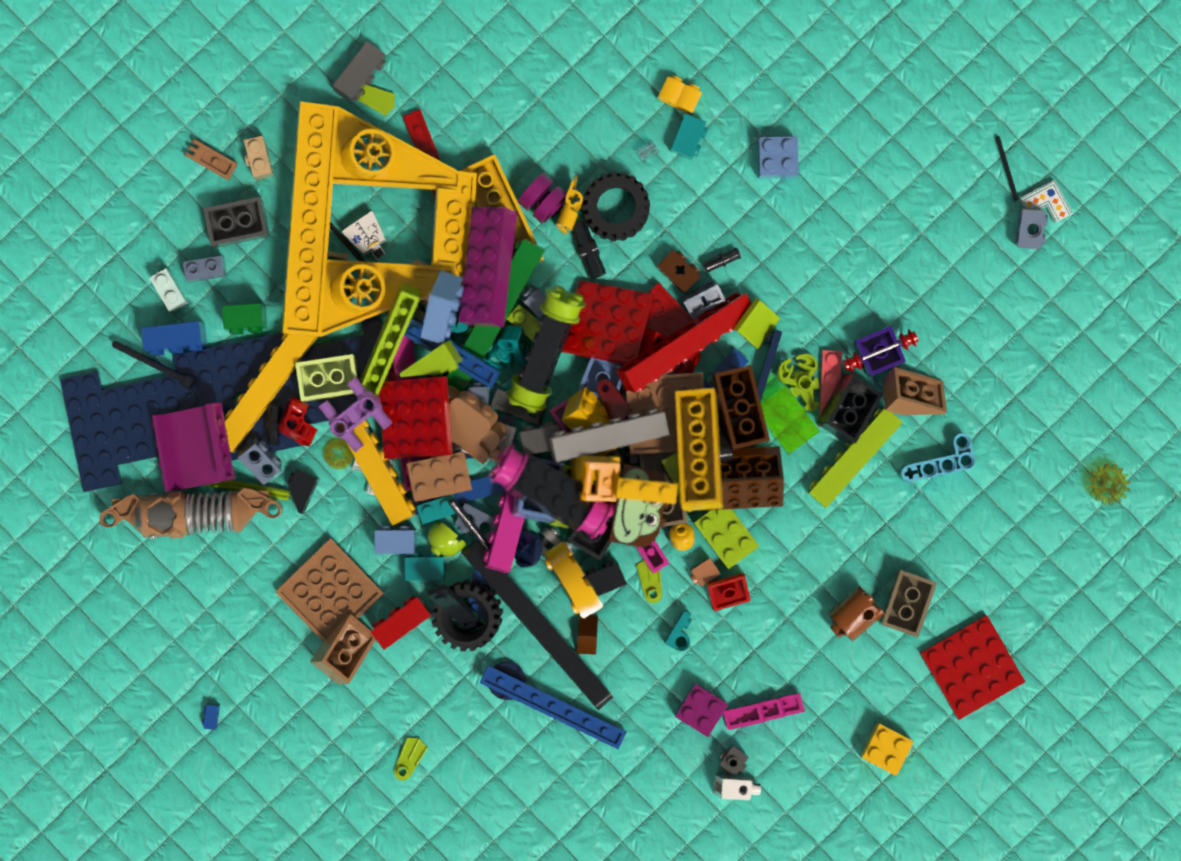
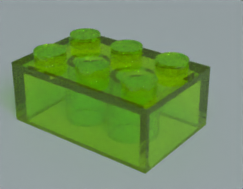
(787, 420)

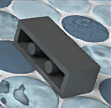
(360, 72)

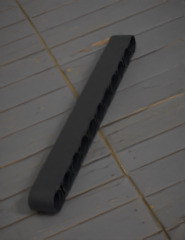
(539, 628)

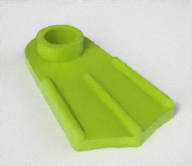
(378, 100)
(649, 582)
(410, 756)

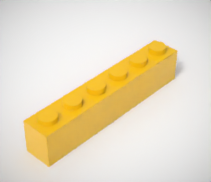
(381, 476)

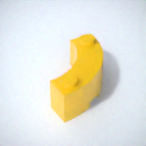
(570, 574)

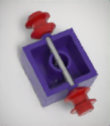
(879, 351)

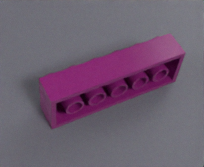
(488, 266)

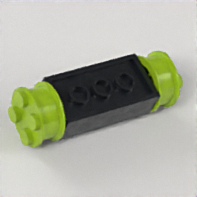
(531, 386)

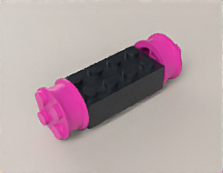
(550, 492)

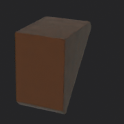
(587, 635)

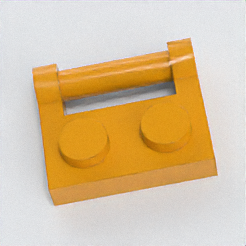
(606, 480)

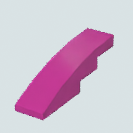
(764, 711)

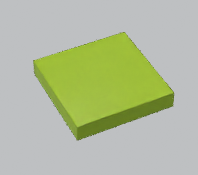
(756, 323)

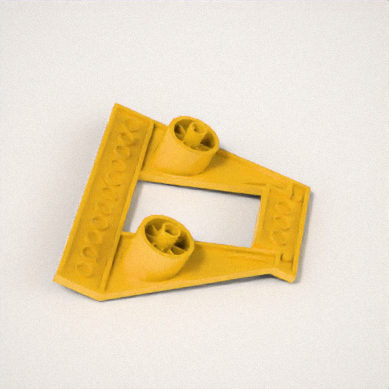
(325, 157)

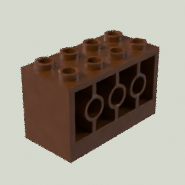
(753, 479)

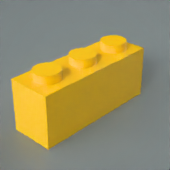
(646, 491)

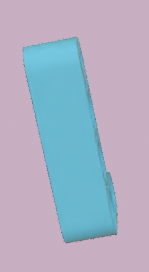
(936, 463)

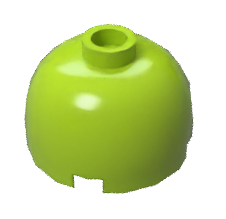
(444, 540)

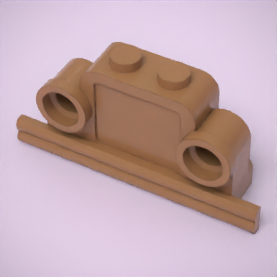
(475, 425)

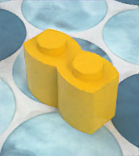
(679, 95)

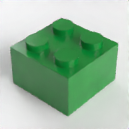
(244, 318)

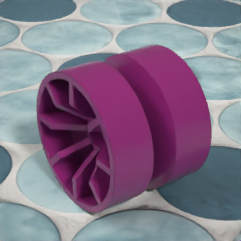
(547, 202)

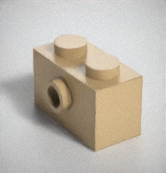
(258, 158)

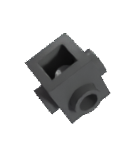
(732, 753)

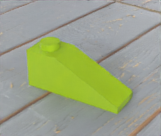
(438, 361)

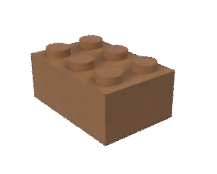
(439, 476)

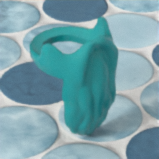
(506, 357)

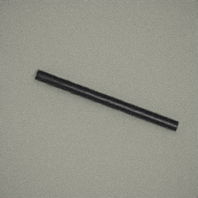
(1006, 167)
(346, 243)

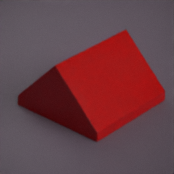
(728, 591)

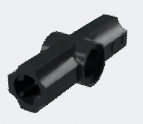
(588, 250)

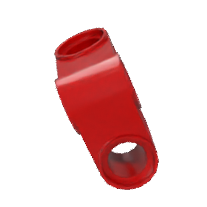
(301, 431)

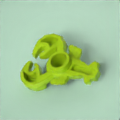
(801, 380)

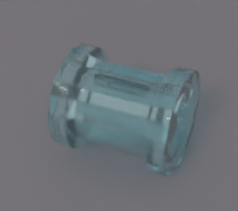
(646, 150)

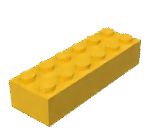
(495, 191)
(699, 449)

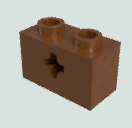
(668, 269)

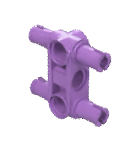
(355, 414)

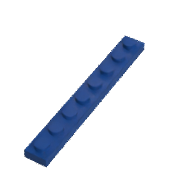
(553, 707)

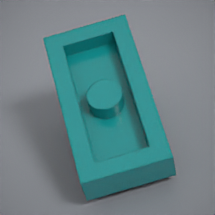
(514, 340)
(683, 622)

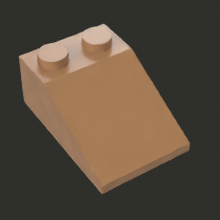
(913, 393)
(344, 650)

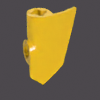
(568, 213)

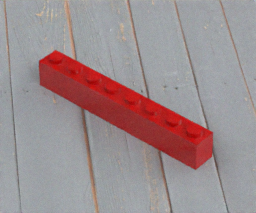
(683, 343)

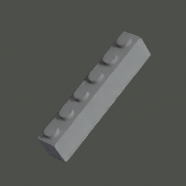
(608, 435)

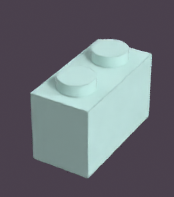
(169, 290)

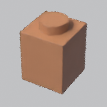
(704, 572)

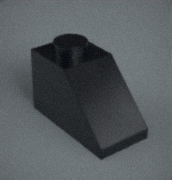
(302, 488)

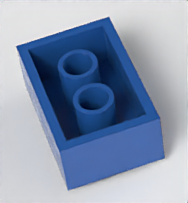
(174, 338)

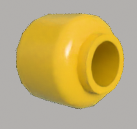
(682, 536)

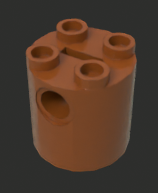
(854, 614)

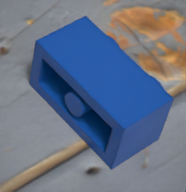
(211, 716)

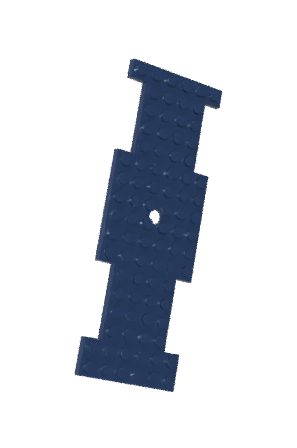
(116, 422)

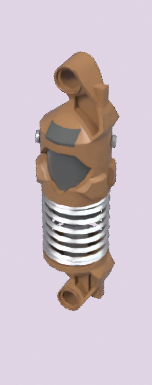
(183, 514)

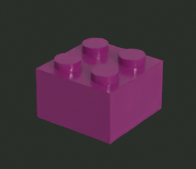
(701, 709)

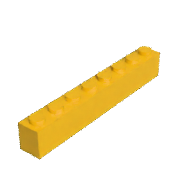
(265, 387)

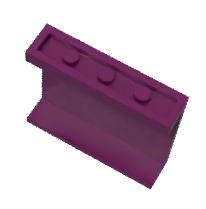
(193, 447)

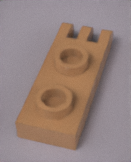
(212, 160)

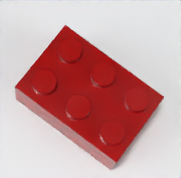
(400, 621)

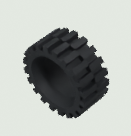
(609, 230)
(463, 638)

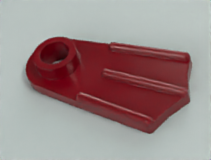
(613, 400)

